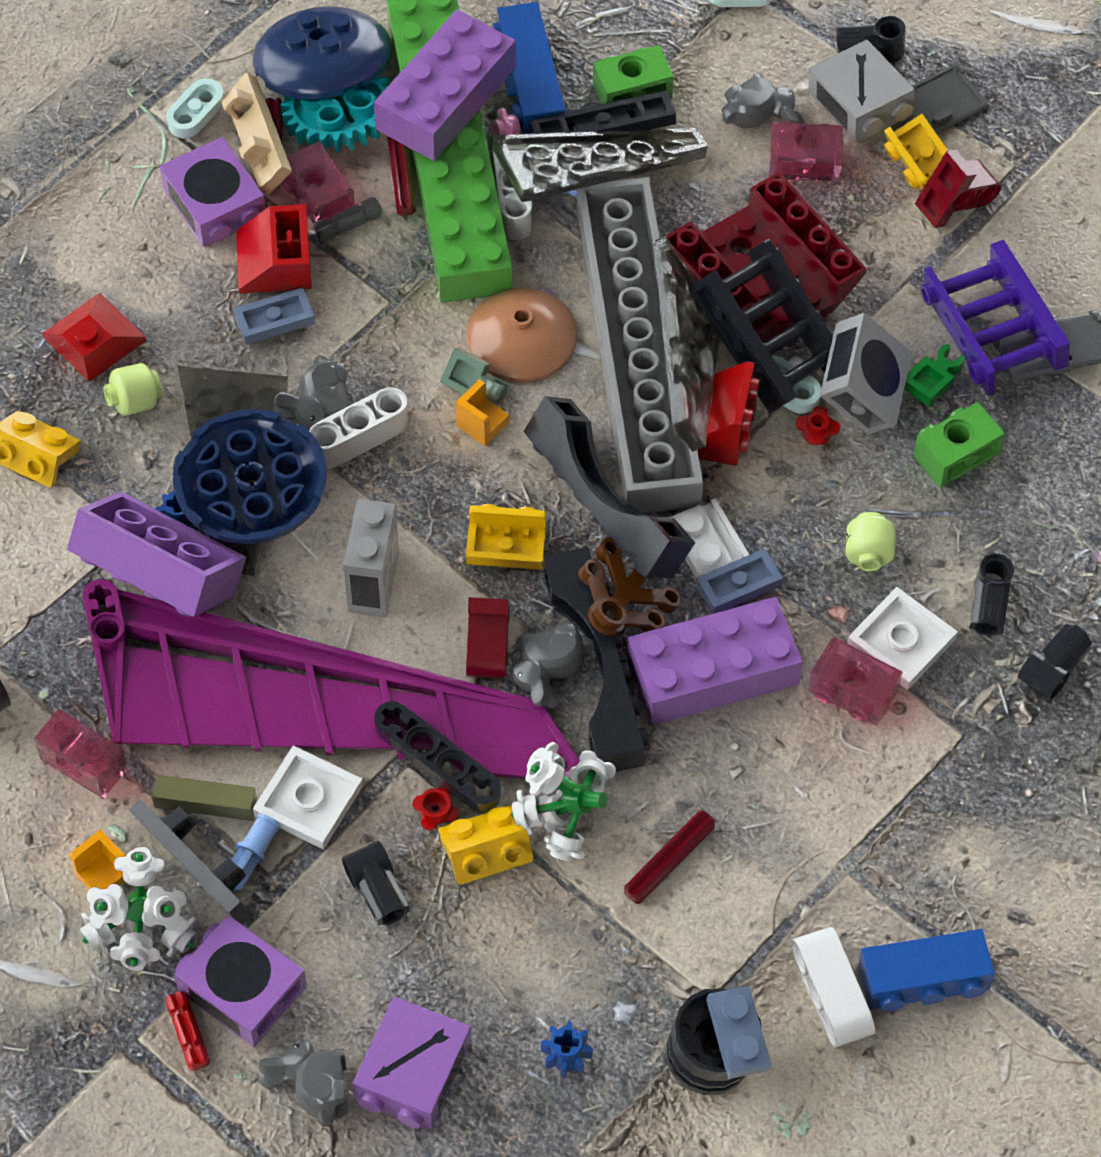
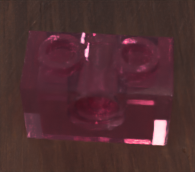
(806, 151)
(317, 183)
(846, 663)
(80, 753)

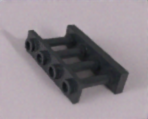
(741, 339)

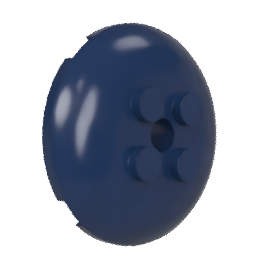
(321, 52)
(243, 448)

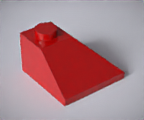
(94, 337)

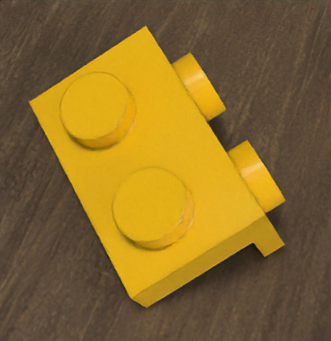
(917, 149)
(35, 447)
(506, 537)
(485, 844)

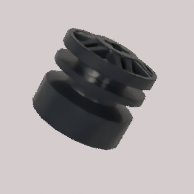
(685, 1056)

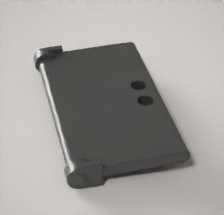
(945, 99)
(1084, 339)

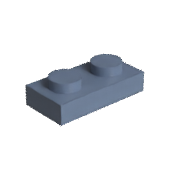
(274, 316)
(739, 581)
(738, 1032)

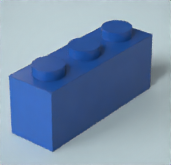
(926, 970)

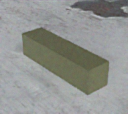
(204, 797)

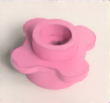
(504, 124)

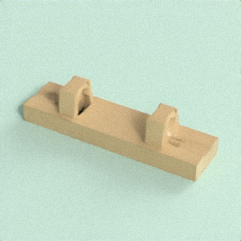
(257, 133)

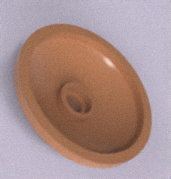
(522, 349)

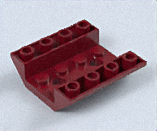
(806, 242)

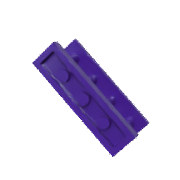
(1016, 292)

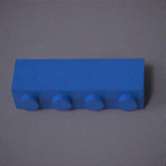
(534, 78)

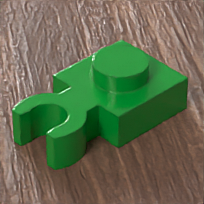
(931, 378)

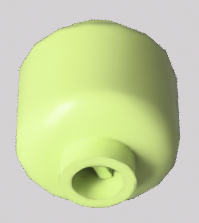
(133, 389)
(870, 541)

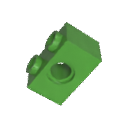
(632, 75)
(946, 460)

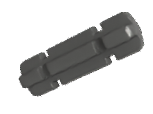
(347, 219)

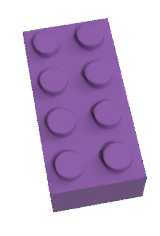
(445, 85)
(156, 554)
(714, 660)

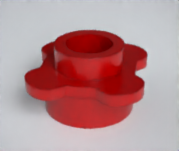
(817, 435)
(435, 797)

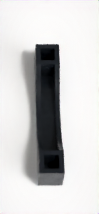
(566, 441)
(614, 726)

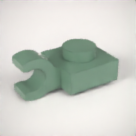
(466, 369)

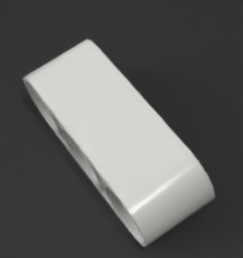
(515, 214)
(367, 413)
(833, 987)

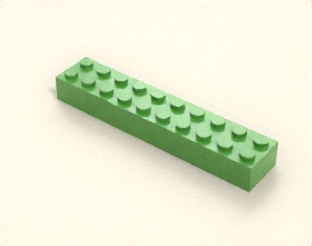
(458, 186)

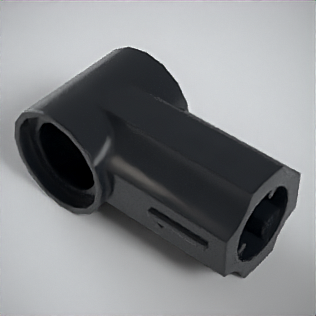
(886, 36)
(990, 595)
(1050, 668)
(372, 874)

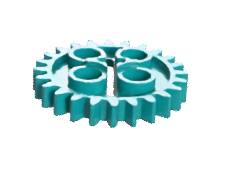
(325, 120)

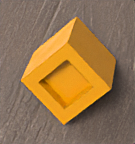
(480, 416)
(95, 861)

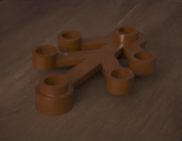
(608, 613)

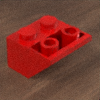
(274, 251)
(731, 414)

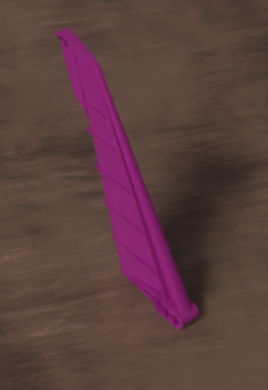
(219, 703)

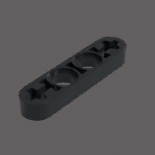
(432, 761)

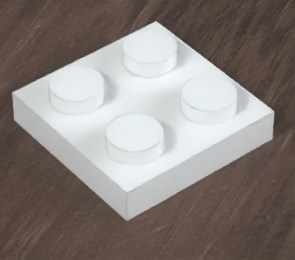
(903, 636)
(308, 796)

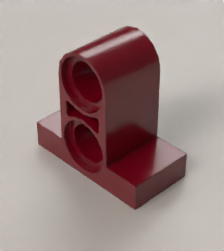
(956, 187)
(487, 637)

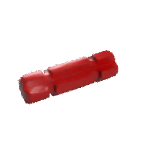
(187, 1030)

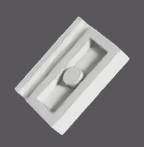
(713, 537)

